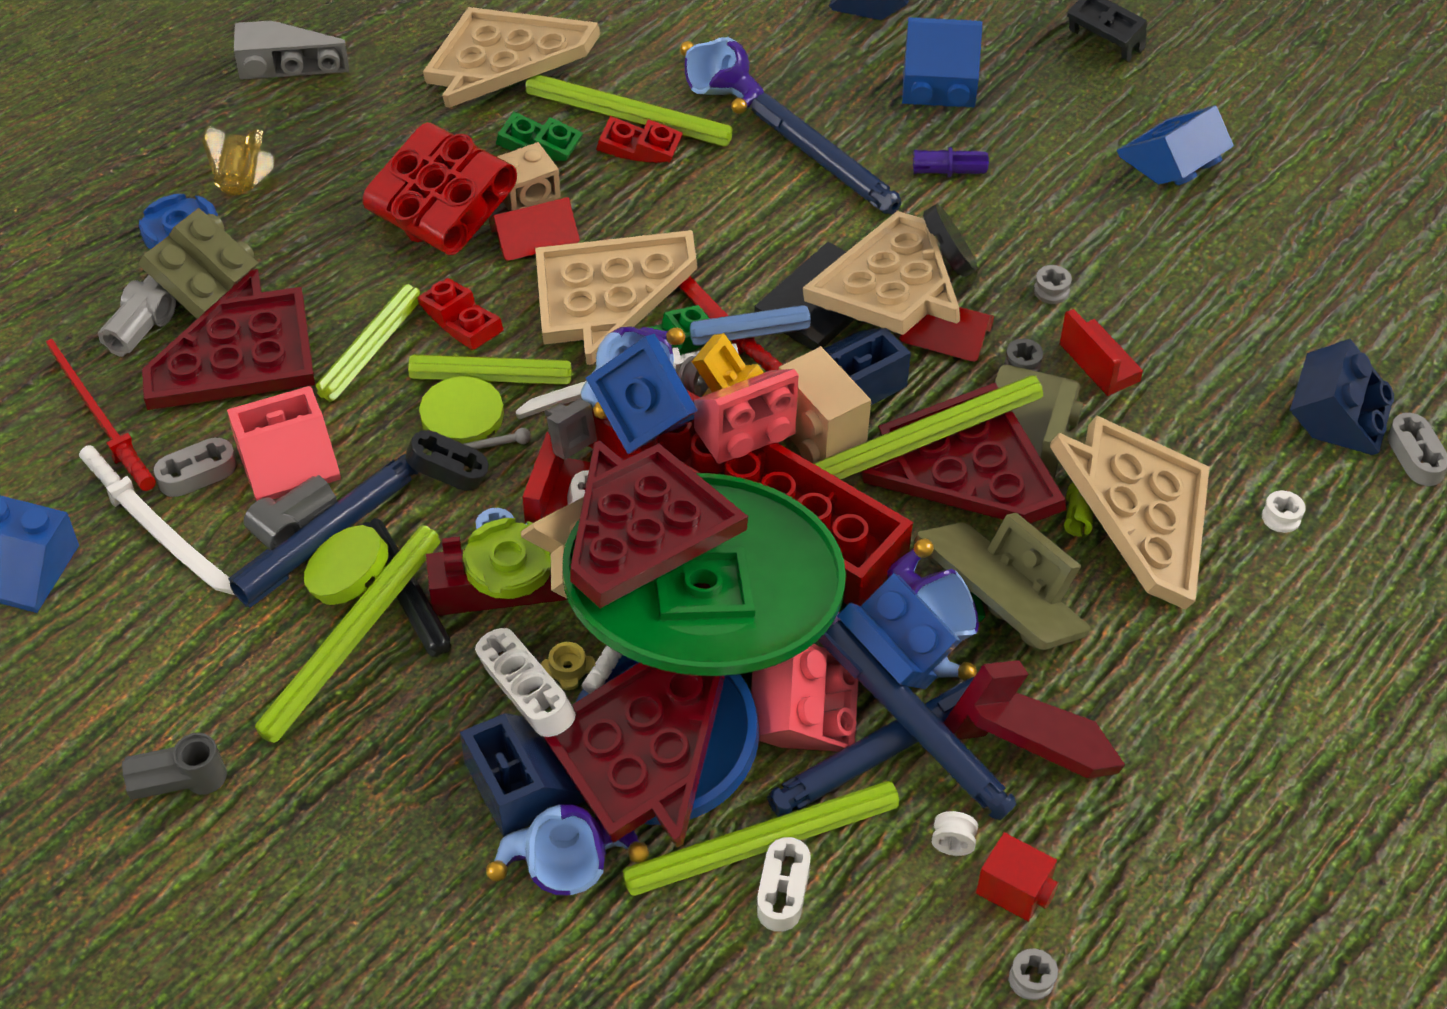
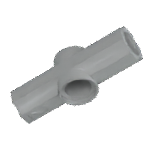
(141, 308)

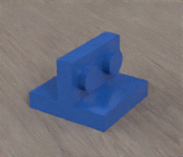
(642, 394)
(901, 632)

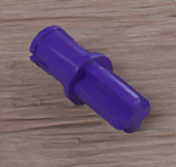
(950, 162)

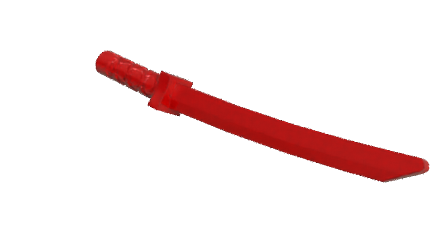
(713, 310)
(120, 446)

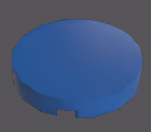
(166, 213)

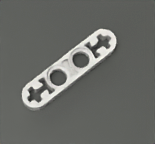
(524, 680)

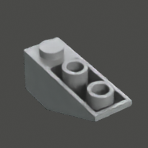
(283, 50)

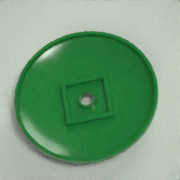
(766, 601)

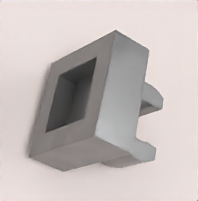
(570, 427)

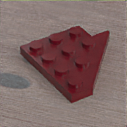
(235, 349)
(977, 469)
(644, 521)
(641, 748)

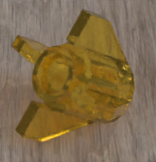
(238, 161)

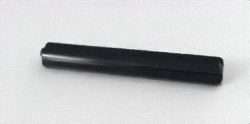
(416, 603)

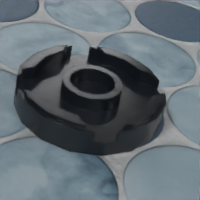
(951, 241)

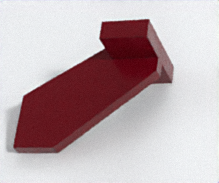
(1043, 729)

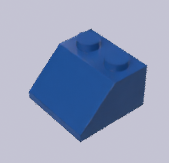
(942, 62)
(1179, 146)
(33, 552)

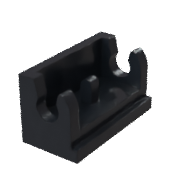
(1111, 23)

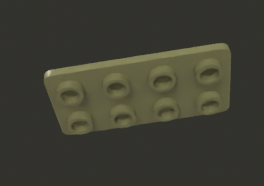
(1048, 415)
(1016, 576)

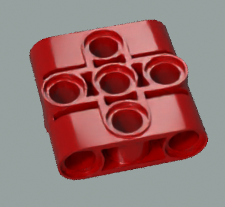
(440, 188)

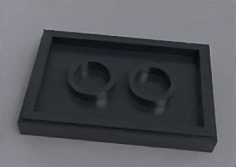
(824, 323)

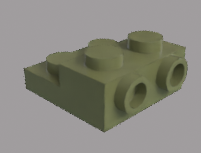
(198, 262)

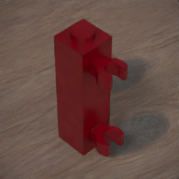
(455, 594)

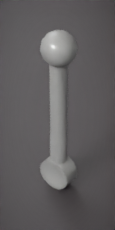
(521, 435)

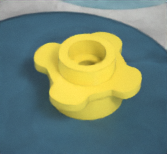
(568, 654)

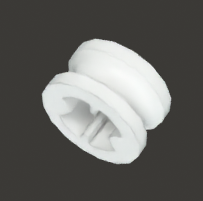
(1285, 521)
(954, 833)

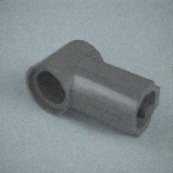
(279, 519)
(176, 768)

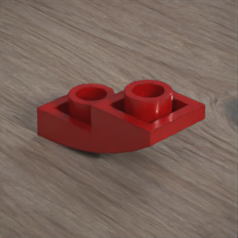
(652, 144)
(458, 314)

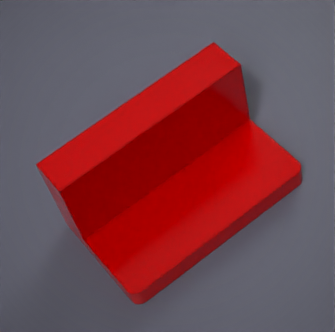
(534, 227)
(957, 340)
(1098, 354)
(549, 482)

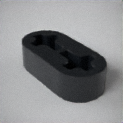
(447, 460)

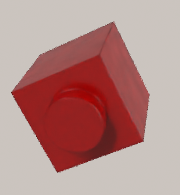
(1018, 877)

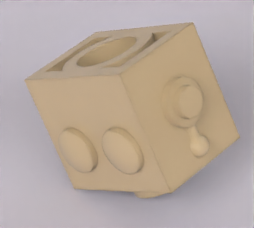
(536, 177)

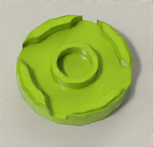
(462, 409)
(503, 561)
(345, 564)

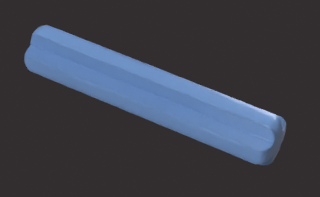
(751, 324)

